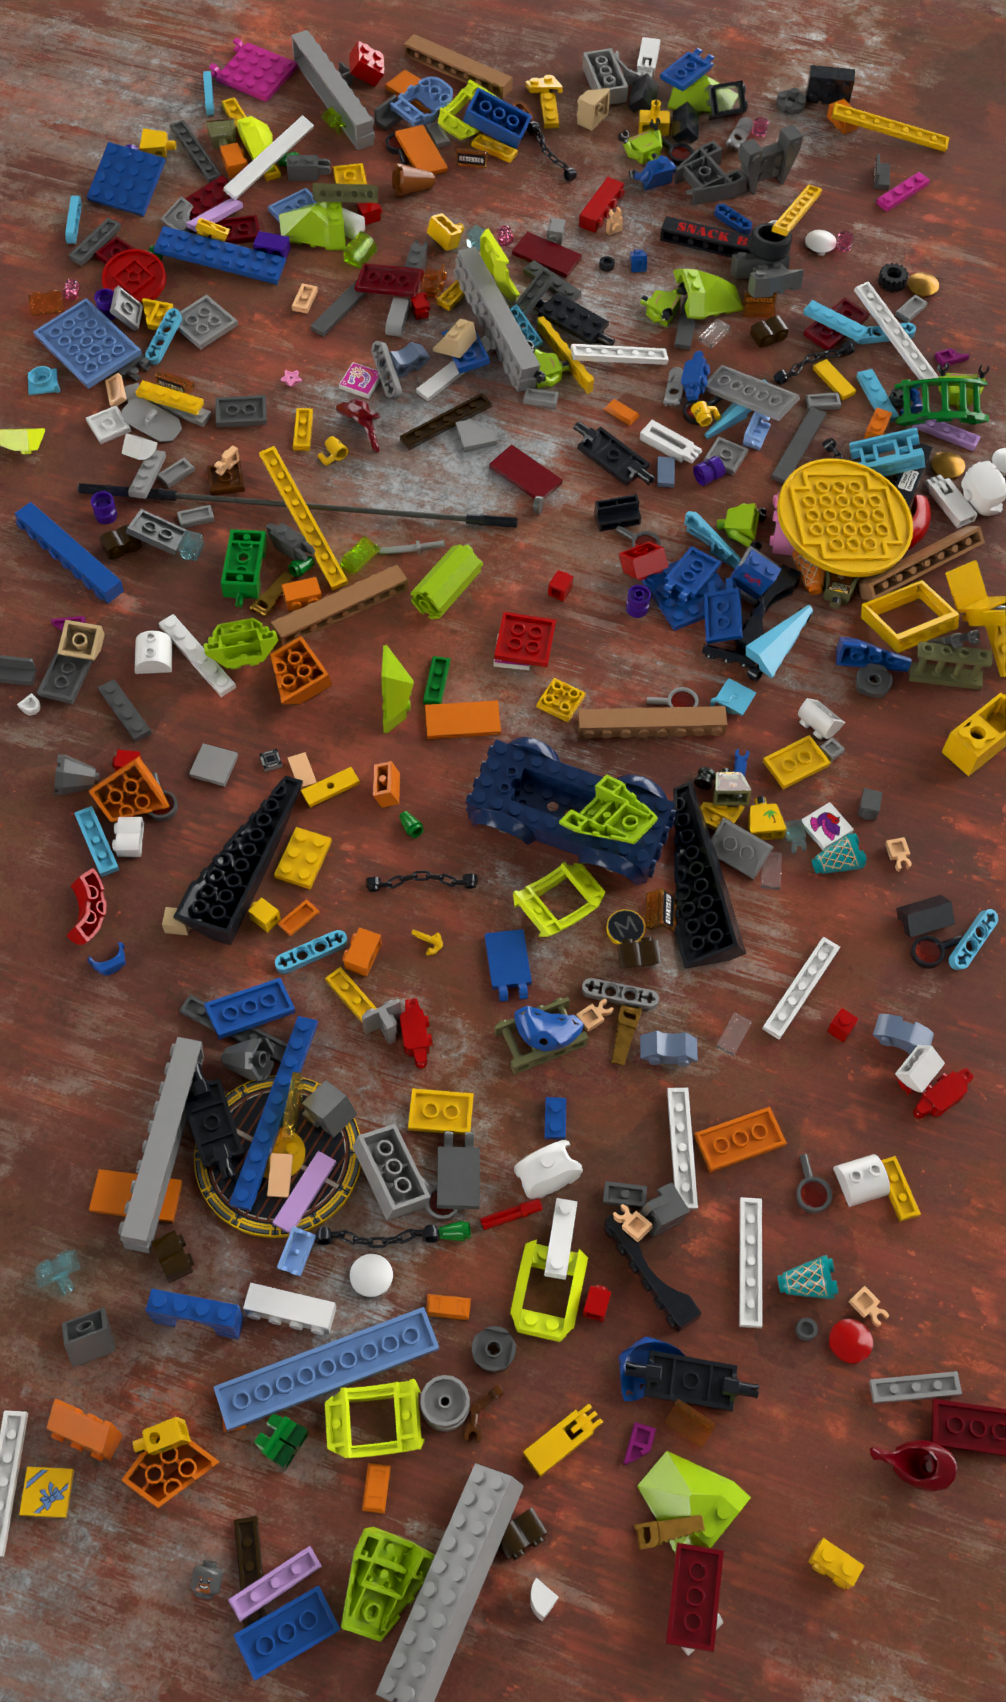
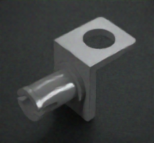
(345, 73)

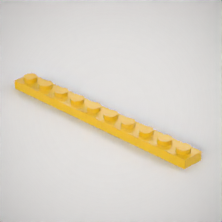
(303, 518)

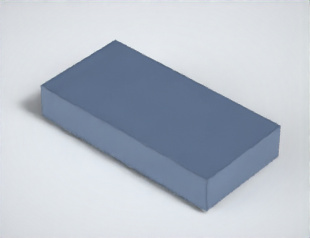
(665, 471)

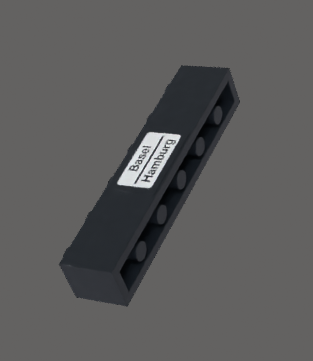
(908, 481)

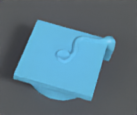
(42, 381)
(734, 697)

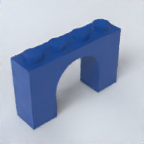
(167, 1307)

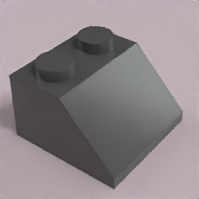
(88, 1337)

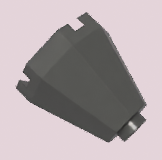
(73, 775)
(250, 1058)

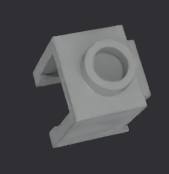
(556, 230)

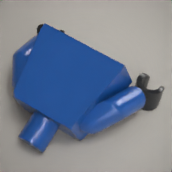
(655, 174)

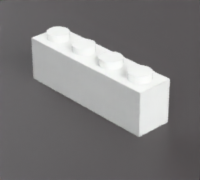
(289, 1308)

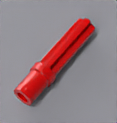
(510, 1214)

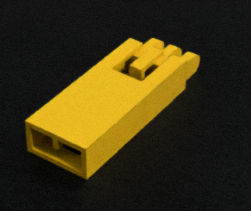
(557, 1445)

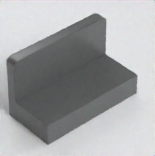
(384, 117)
(881, 174)
(17, 670)

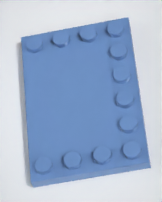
(87, 343)

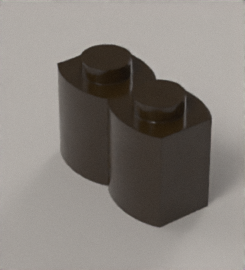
(769, 331)
(119, 542)
(638, 954)
(172, 1256)
(522, 1533)

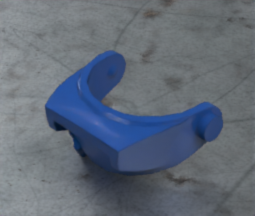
(917, 405)
(111, 966)

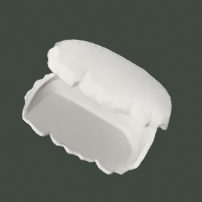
(984, 488)
(547, 1170)

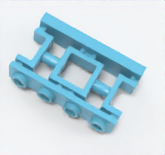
(893, 463)

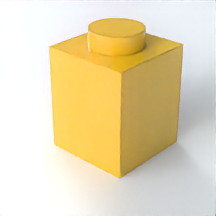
(264, 914)

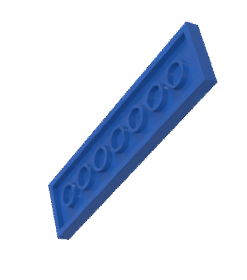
(220, 255)

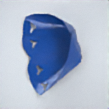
(547, 1027)
(639, 1354)

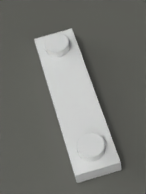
(560, 1239)

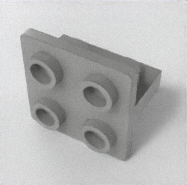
(383, 1018)

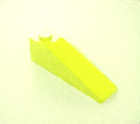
(255, 136)
(21, 439)

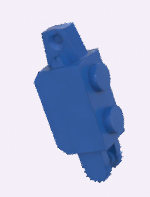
(695, 376)

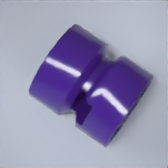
(103, 302)
(709, 470)
(104, 507)
(638, 601)

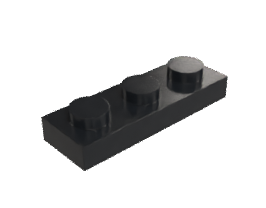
(728, 655)

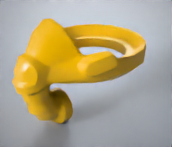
(435, 940)

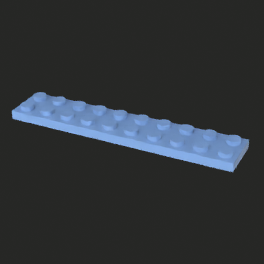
(325, 1368)

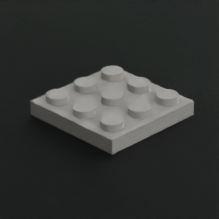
(205, 322)

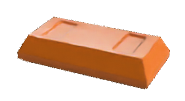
(621, 412)
(298, 917)
(448, 1307)
(376, 1488)

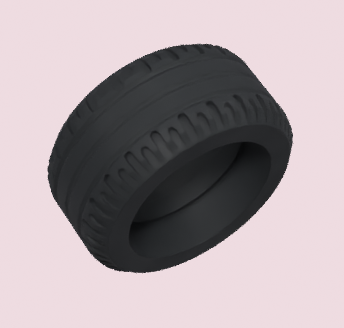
(768, 244)

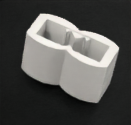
(128, 837)

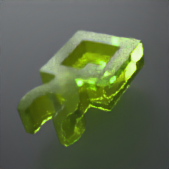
(333, 119)

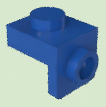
(638, 260)

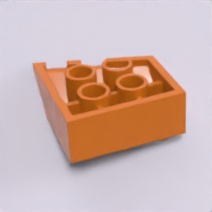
(298, 672)
(129, 792)
(83, 1431)
(168, 1473)

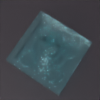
(58, 1270)

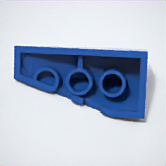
(860, 653)

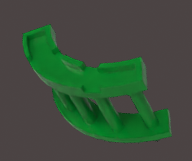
(945, 414)

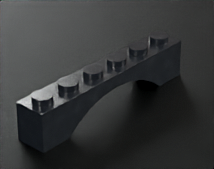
(782, 587)
(677, 1306)

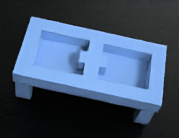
(756, 431)
(296, 1251)

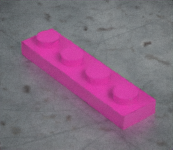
(902, 191)

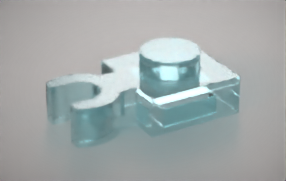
(795, 833)

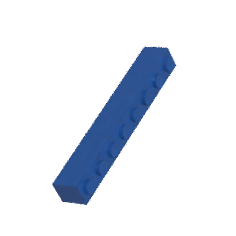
(69, 553)

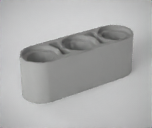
(397, 317)

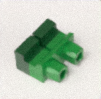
(286, 1431)

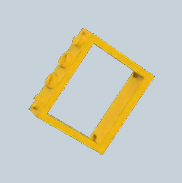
(946, 622)

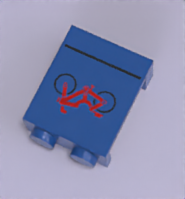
(755, 574)

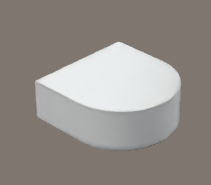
(30, 705)

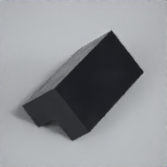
(643, 93)
(685, 123)
(616, 512)
(926, 915)

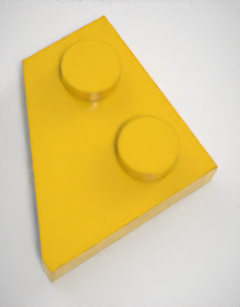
(543, 85)
(155, 312)
(715, 813)

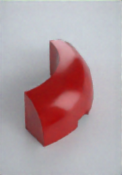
(921, 518)
(92, 907)

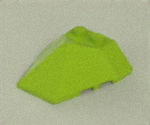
(693, 95)
(315, 225)
(707, 294)
(240, 643)
(395, 690)
(612, 814)
(684, 1489)
(382, 1582)

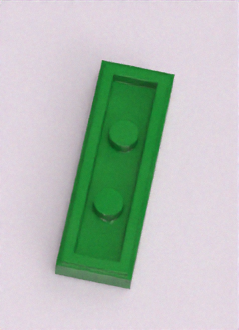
(436, 680)

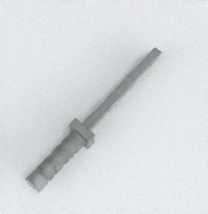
(410, 548)

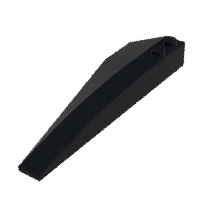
(227, 887)
(703, 912)

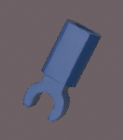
(740, 762)

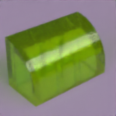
(359, 250)
(359, 555)

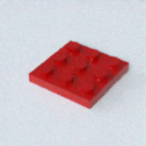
(525, 639)

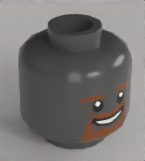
(206, 1579)

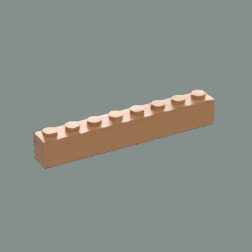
(457, 65)
(921, 562)
(340, 605)
(652, 722)

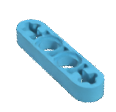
(208, 89)
(73, 220)
(162, 336)
(869, 337)
(975, 941)
(309, 948)

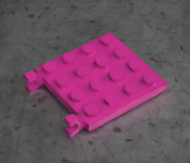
(254, 71)

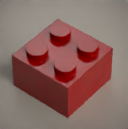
(366, 63)
(643, 560)

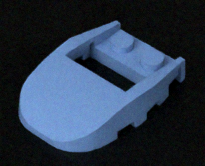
(431, 93)

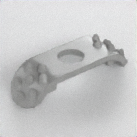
(629, 75)
(742, 129)
(674, 382)

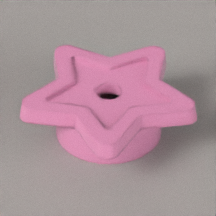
(291, 382)

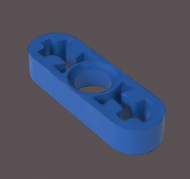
(741, 225)

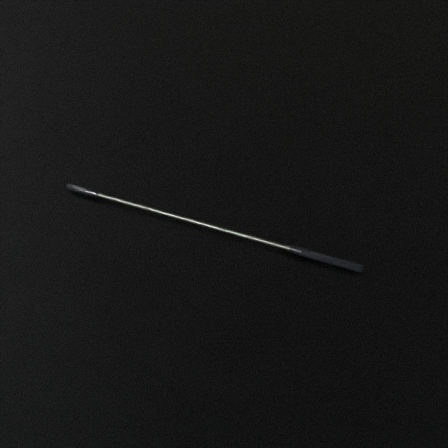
(172, 495)

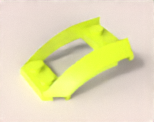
(451, 123)
(496, 263)
(540, 915)
(541, 1324)
(406, 1415)

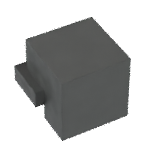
(328, 1108)
(665, 1210)

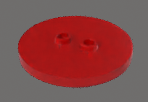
(135, 272)

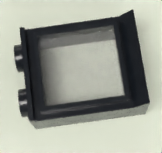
(727, 99)

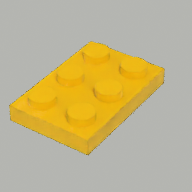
(796, 762)
(303, 858)
(440, 1111)

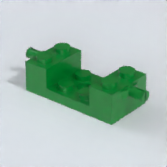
(239, 577)

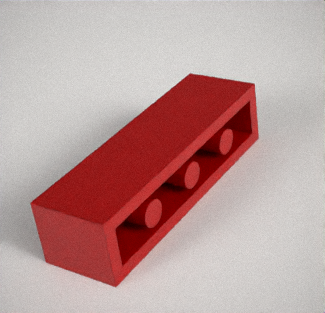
(601, 203)

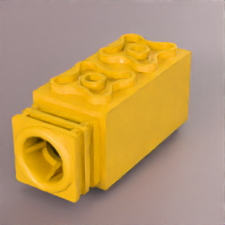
(978, 736)

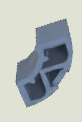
(408, 359)
(895, 1032)
(668, 1048)

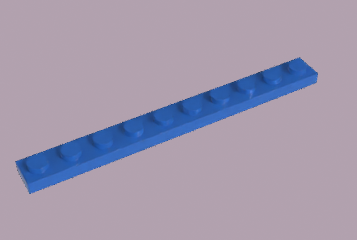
(272, 1115)

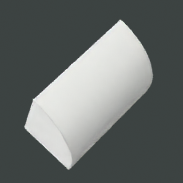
(352, 223)
(138, 447)
(920, 1068)
(542, 1599)

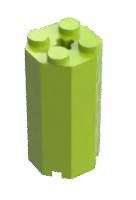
(446, 581)

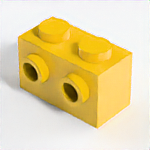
(836, 1564)

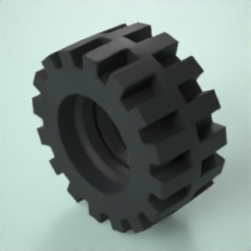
(889, 283)

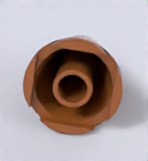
(411, 180)

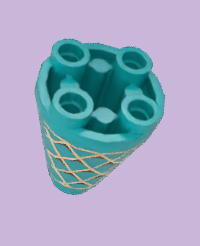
(840, 856)
(810, 1279)

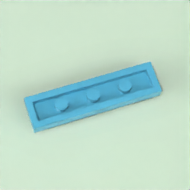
(835, 321)
(875, 392)
(96, 841)

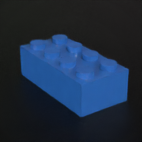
(497, 118)

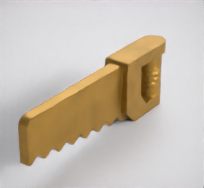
(271, 596)
(625, 1033)
(667, 1530)

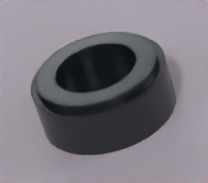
(606, 263)

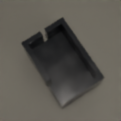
(829, 84)

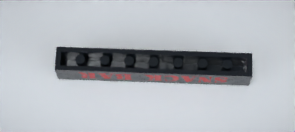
(703, 237)

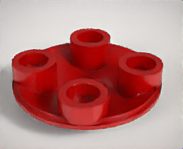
(850, 1341)

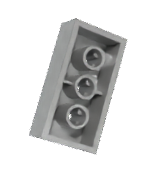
(604, 72)
(391, 1172)

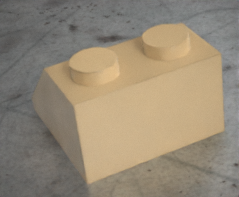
(593, 107)
(457, 339)
(81, 640)

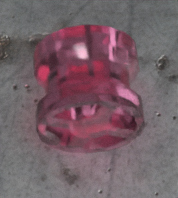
(760, 126)
(504, 235)
(844, 241)
(71, 289)

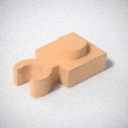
(615, 223)
(229, 459)
(898, 851)
(593, 1016)
(634, 1224)
(866, 1303)

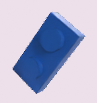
(555, 1118)

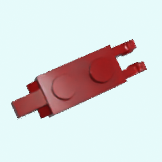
(414, 1032)
(944, 1094)

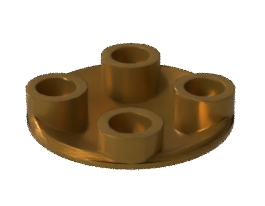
(923, 284)
(948, 465)

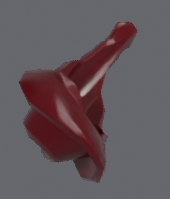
(363, 415)
(914, 1458)

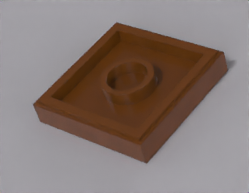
(229, 482)

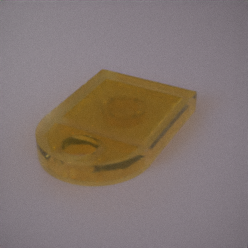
(293, 1106)

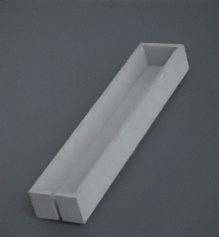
(333, 89)
(496, 319)
(160, 1148)
(451, 1587)

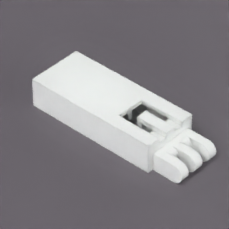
(649, 50)
(667, 442)
(952, 503)

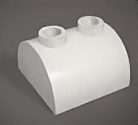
(153, 652)
(820, 718)
(863, 1179)

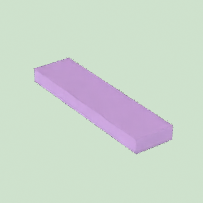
(217, 213)
(950, 433)
(304, 1192)
(274, 1583)

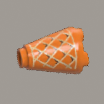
(812, 575)

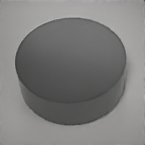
(538, 504)
(806, 1329)

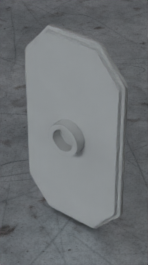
(151, 420)

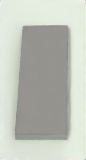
(751, 392)

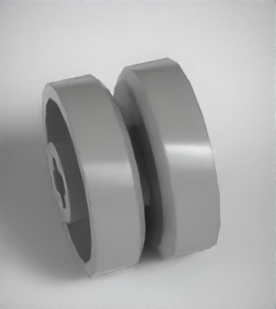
(445, 1389)

